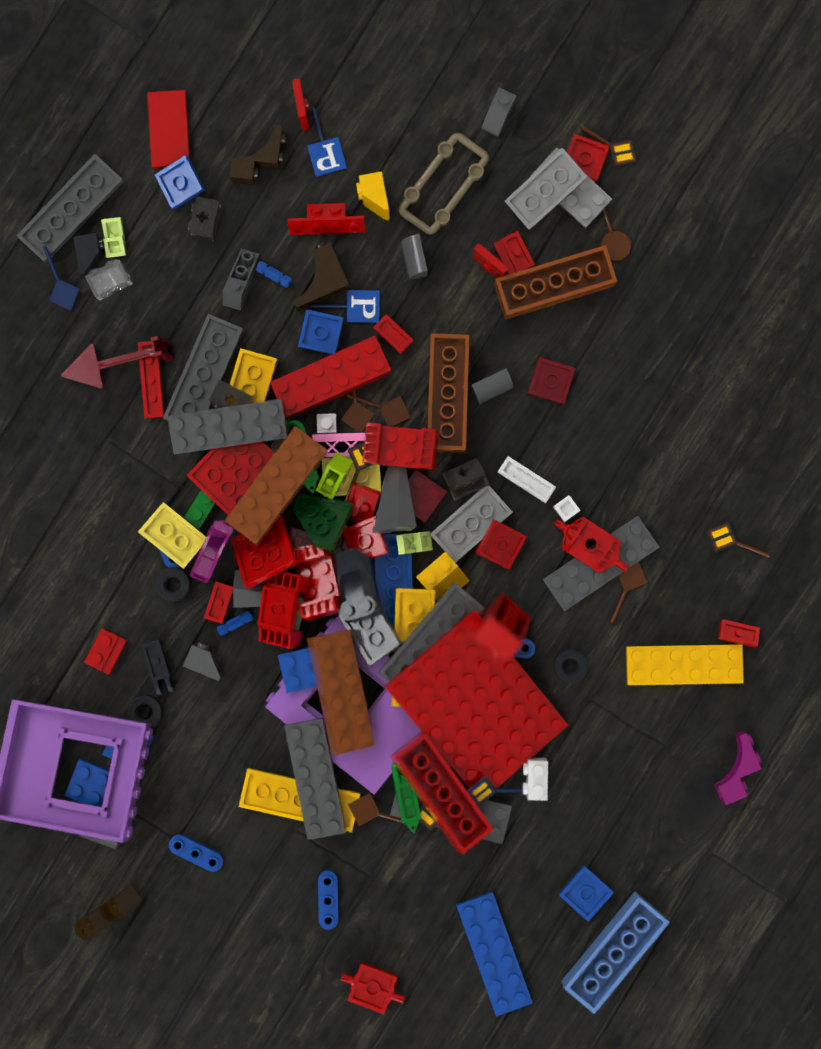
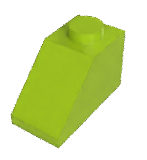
(334, 475)

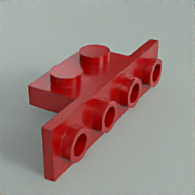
(326, 220)

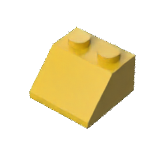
(372, 192)
(441, 575)

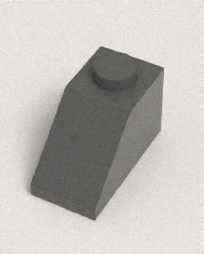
(498, 112)
(203, 661)

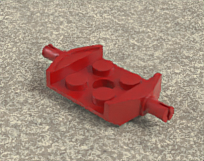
(603, 556)

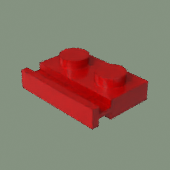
(513, 253)
(364, 502)
(105, 651)

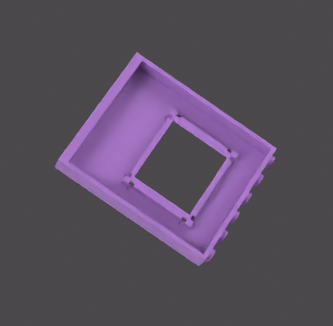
(388, 723)
(32, 760)

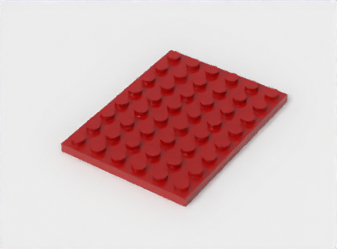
(476, 707)

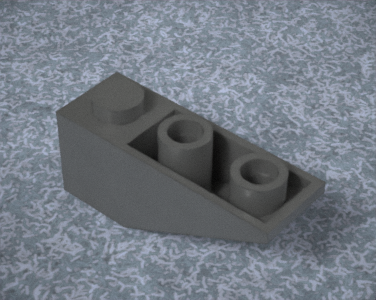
(240, 279)

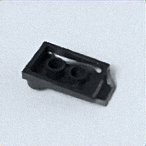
(356, 586)

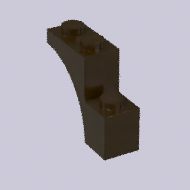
(246, 169)
(107, 913)

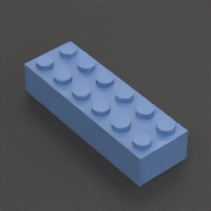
(614, 952)

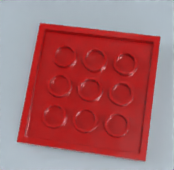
(230, 471)

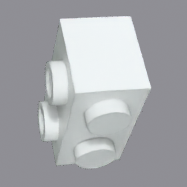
(536, 779)

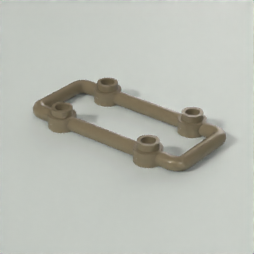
(442, 216)

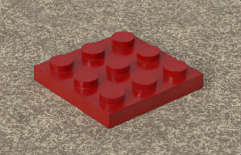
(268, 558)

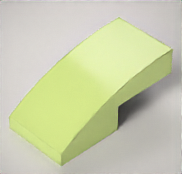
(114, 237)
(414, 542)

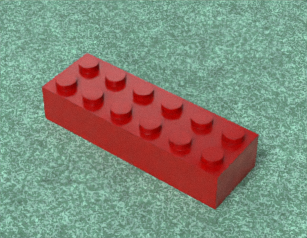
(331, 377)
(503, 627)
(441, 792)

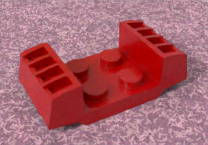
(400, 447)
(323, 591)
(279, 609)

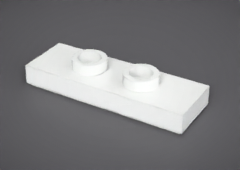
(526, 479)

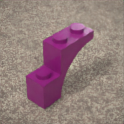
(211, 550)
(747, 762)

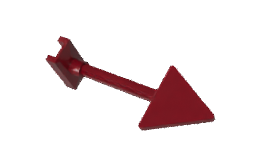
(88, 368)

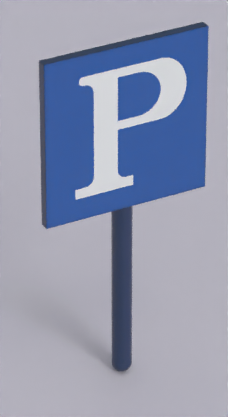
(327, 154)
(361, 306)

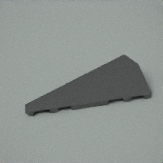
(395, 504)
(250, 597)

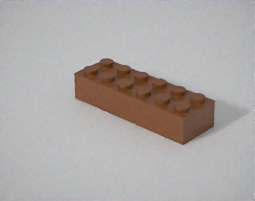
(555, 282)
(448, 390)
(276, 486)
(341, 692)

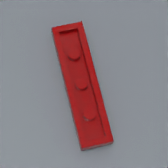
(151, 384)

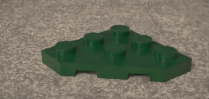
(322, 519)

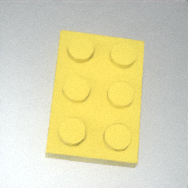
(368, 477)
(172, 535)

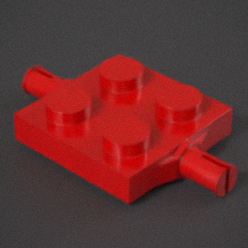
(372, 987)

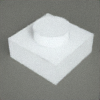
(326, 424)
(566, 508)

